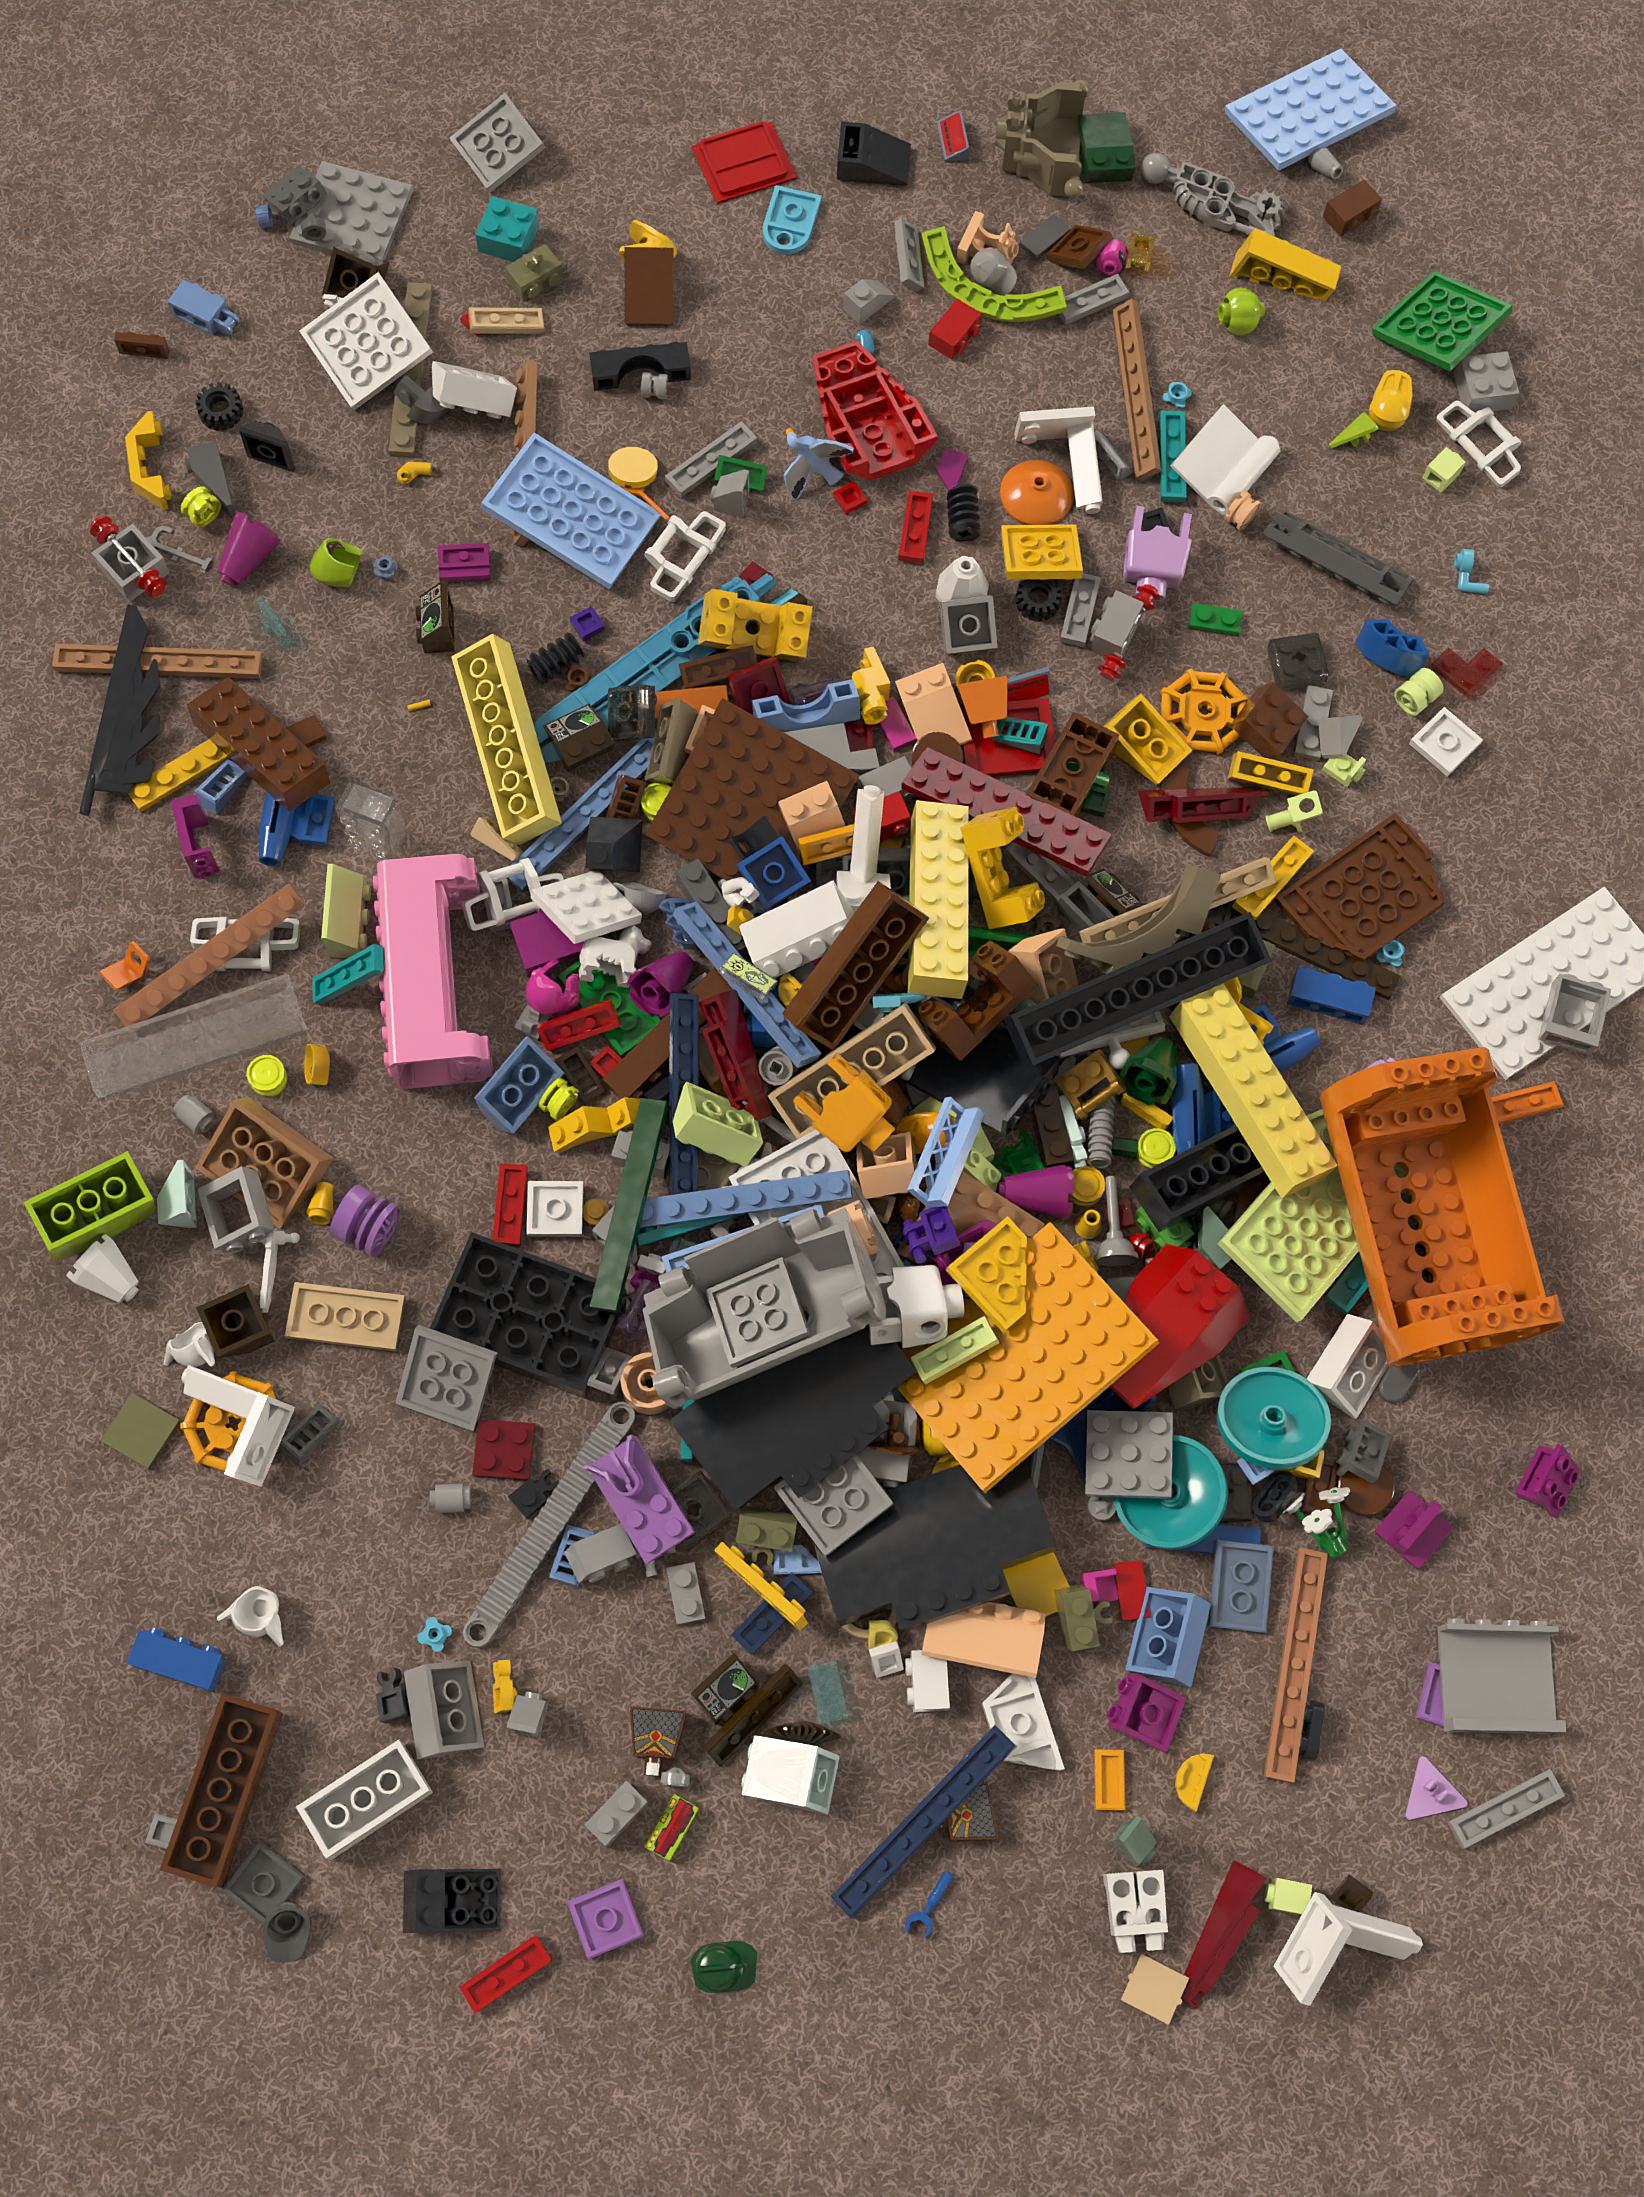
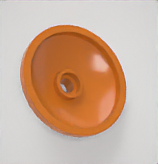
(1035, 503)

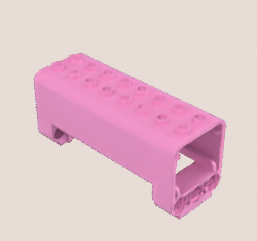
(419, 975)

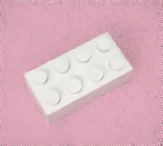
(364, 1800)

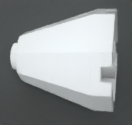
(962, 580)
(105, 1272)

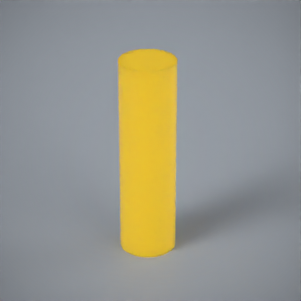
(419, 705)

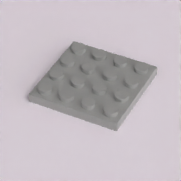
(356, 211)

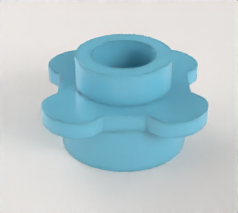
(1177, 388)
(1395, 959)
(437, 1642)

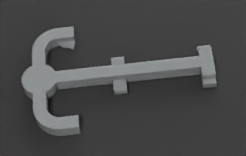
(176, 553)

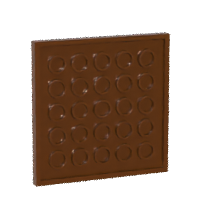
(732, 782)

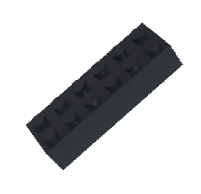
(1197, 1178)

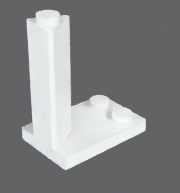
(1078, 427)
(863, 872)
(264, 1424)
(1321, 1937)

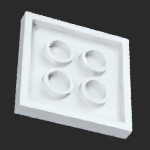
(586, 906)

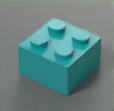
(507, 229)

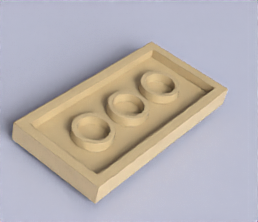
(345, 1316)

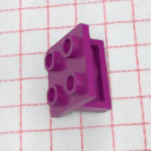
(1549, 1479)
(1414, 1529)

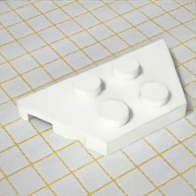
(1022, 1716)

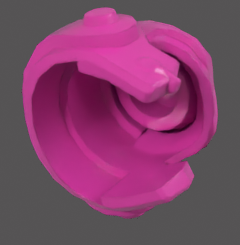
(546, 995)

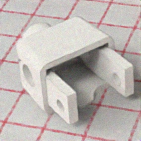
(920, 1307)

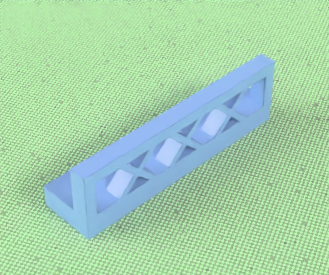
(949, 1158)

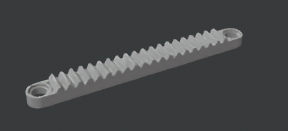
(546, 1528)

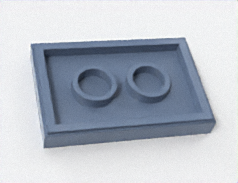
(1241, 1586)

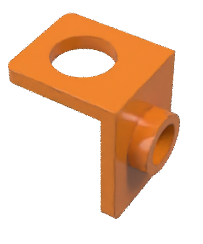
(127, 970)

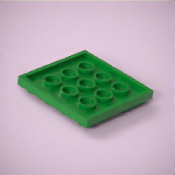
(1442, 320)

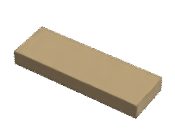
(506, 320)

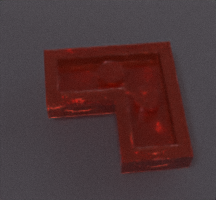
(1466, 676)

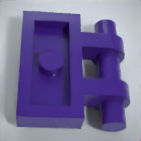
(939, 1230)

